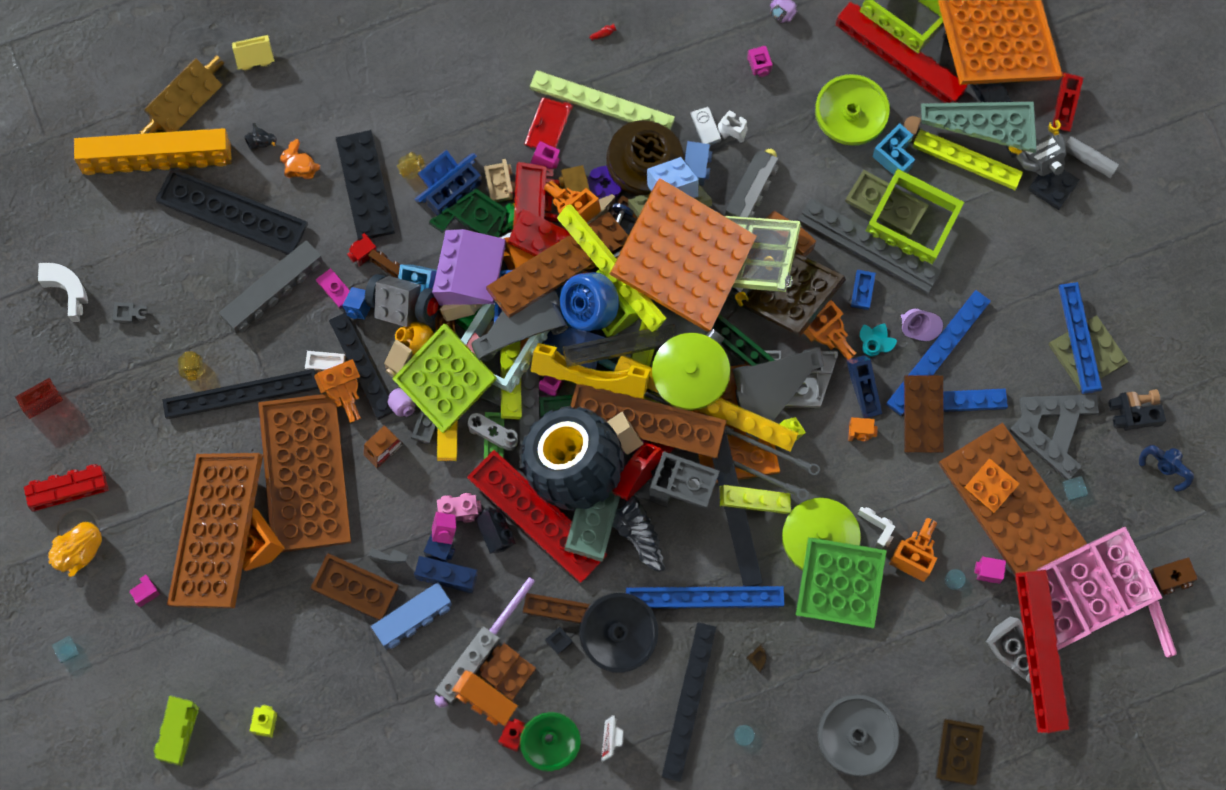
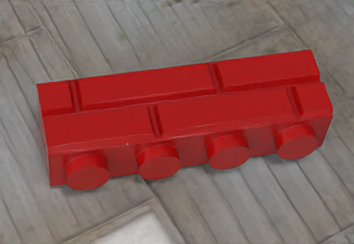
(66, 488)

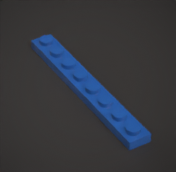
(944, 344)
(710, 597)

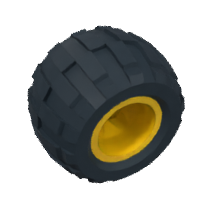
(585, 473)

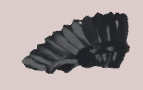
(637, 527)

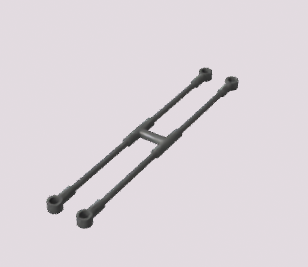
(798, 462)

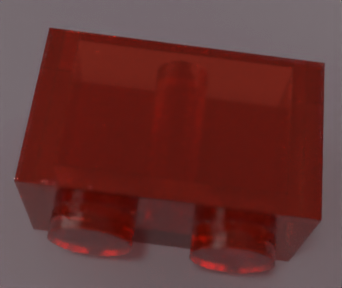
(39, 398)

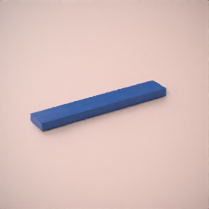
(1080, 338)

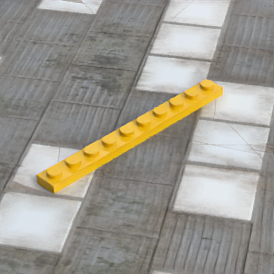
(735, 415)

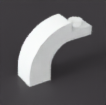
(59, 276)

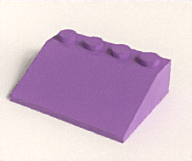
(466, 267)

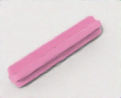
(1162, 629)

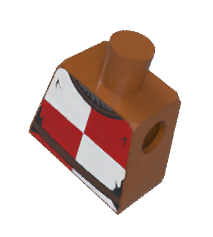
(382, 446)

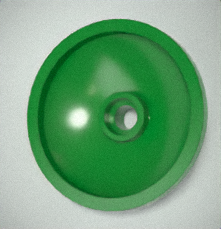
(553, 752)

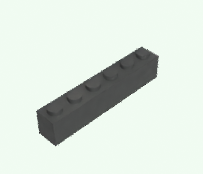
(271, 287)

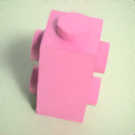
(463, 507)

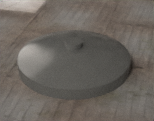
(858, 735)

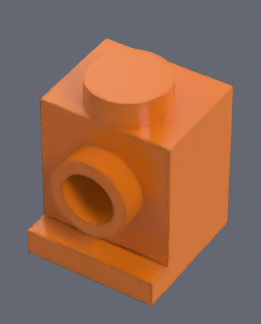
(862, 429)

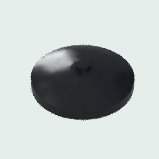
(618, 632)

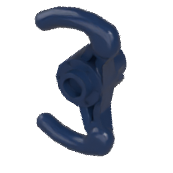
(1169, 464)

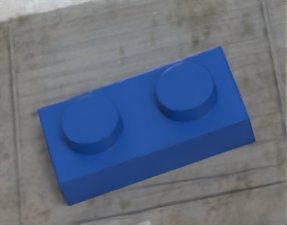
(863, 289)

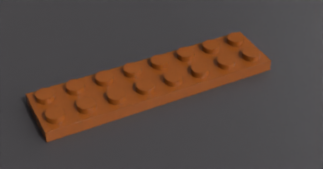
(552, 268)
(656, 420)

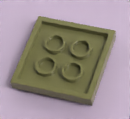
(1106, 351)

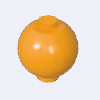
(414, 336)

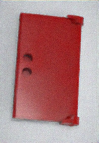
(551, 118)

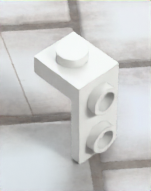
(883, 523)

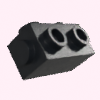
(495, 530)

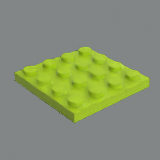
(444, 378)

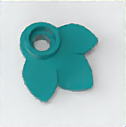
(878, 338)

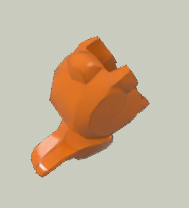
(298, 164)

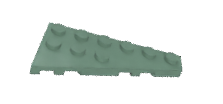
(996, 122)

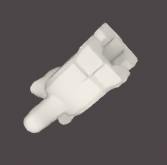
(733, 127)

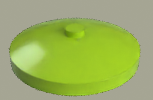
(852, 109)
(691, 371)
(820, 520)

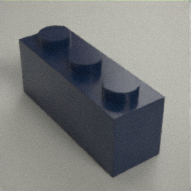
(446, 574)

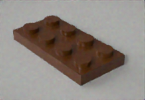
(923, 414)
(354, 587)

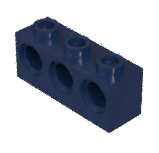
(454, 189)

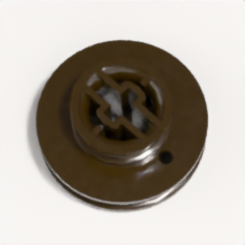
(636, 149)

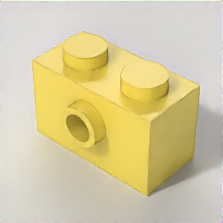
(253, 52)

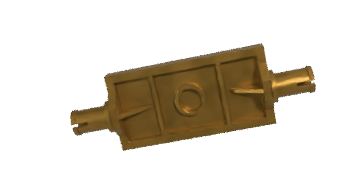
(183, 96)

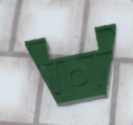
(475, 212)

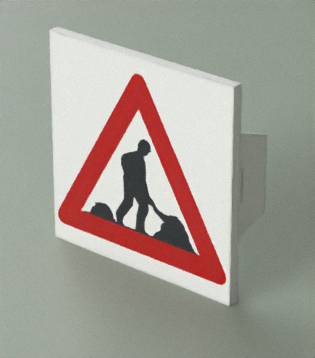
(612, 738)

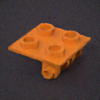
(992, 485)

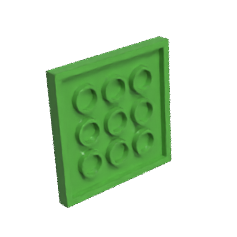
(841, 582)

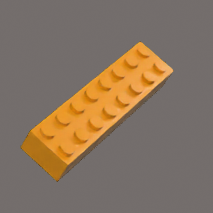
(152, 151)

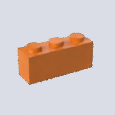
(484, 698)

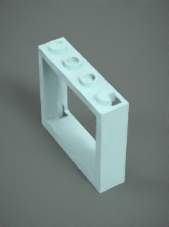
(523, 360)

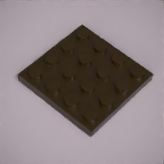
(802, 302)

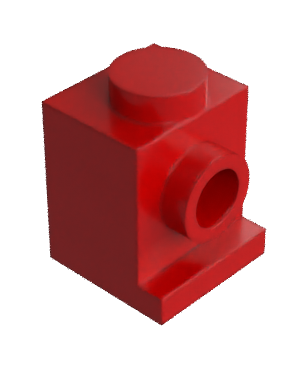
(360, 250)
(508, 741)

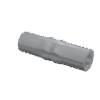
(1091, 157)

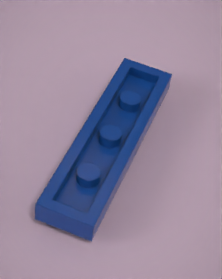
(974, 400)

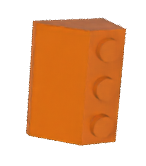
(261, 543)

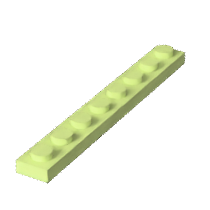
(597, 100)

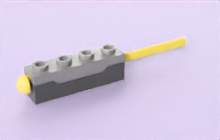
(753, 183)

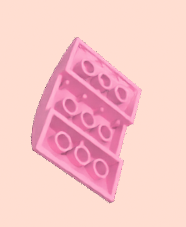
(1098, 586)

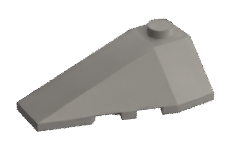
(1009, 646)

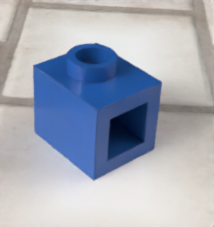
(355, 304)

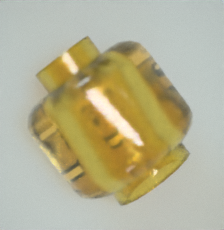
(410, 165)
(190, 366)

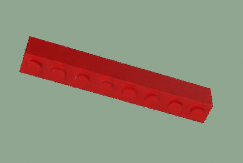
(915, 65)
(1042, 651)

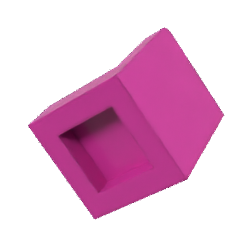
(550, 385)
(144, 591)

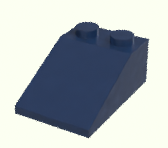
(570, 337)

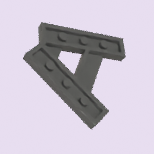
(1055, 450)

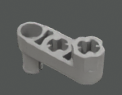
(500, 440)

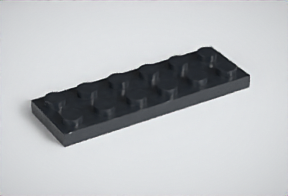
(365, 185)

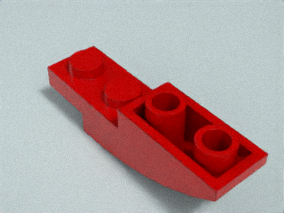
(639, 469)

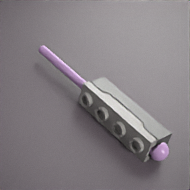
(477, 651)

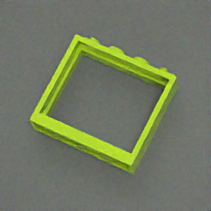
(899, 28)
(926, 191)

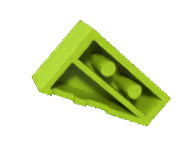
(176, 730)

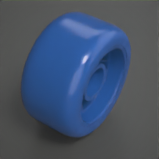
(589, 301)

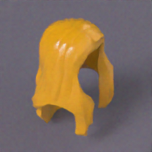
(75, 548)

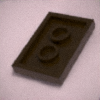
(959, 752)

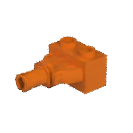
(584, 202)
(829, 330)
(340, 384)
(915, 555)

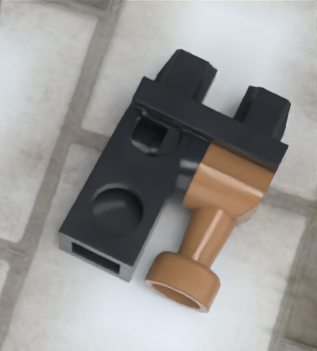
(1133, 414)

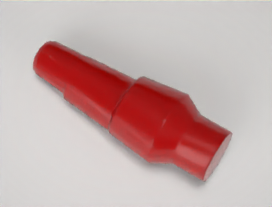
(605, 31)

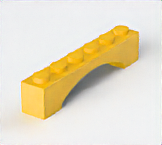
(550, 362)

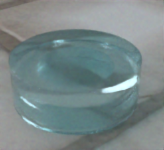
(955, 579)
(744, 735)

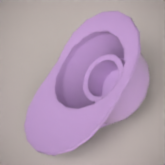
(921, 325)

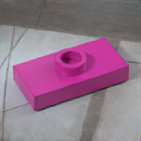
(333, 287)

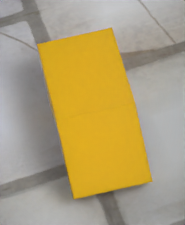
(447, 444)

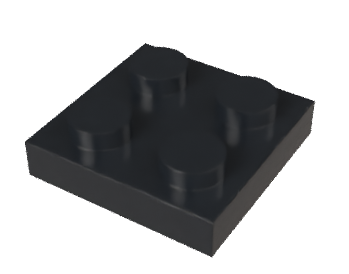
(1054, 188)

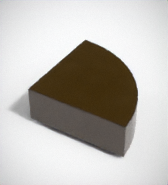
(758, 658)

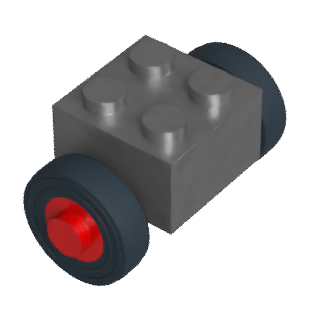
(400, 301)

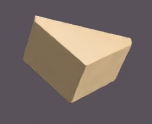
(627, 435)

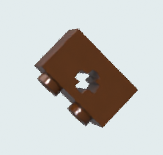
(1180, 569)

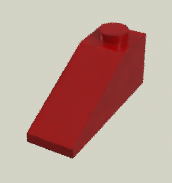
(1067, 100)

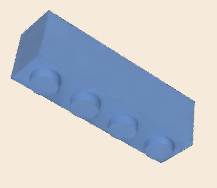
(411, 616)

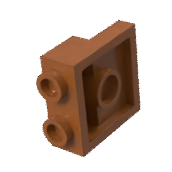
(506, 671)

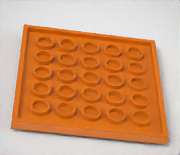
(1000, 41)
(683, 255)

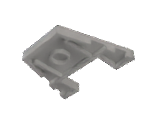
(815, 385)

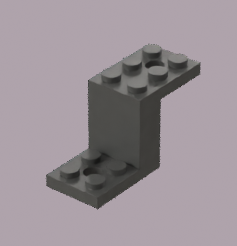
(671, 480)

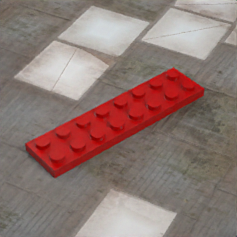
(531, 513)

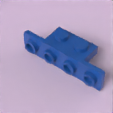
(439, 171)

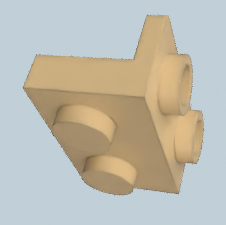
(499, 181)

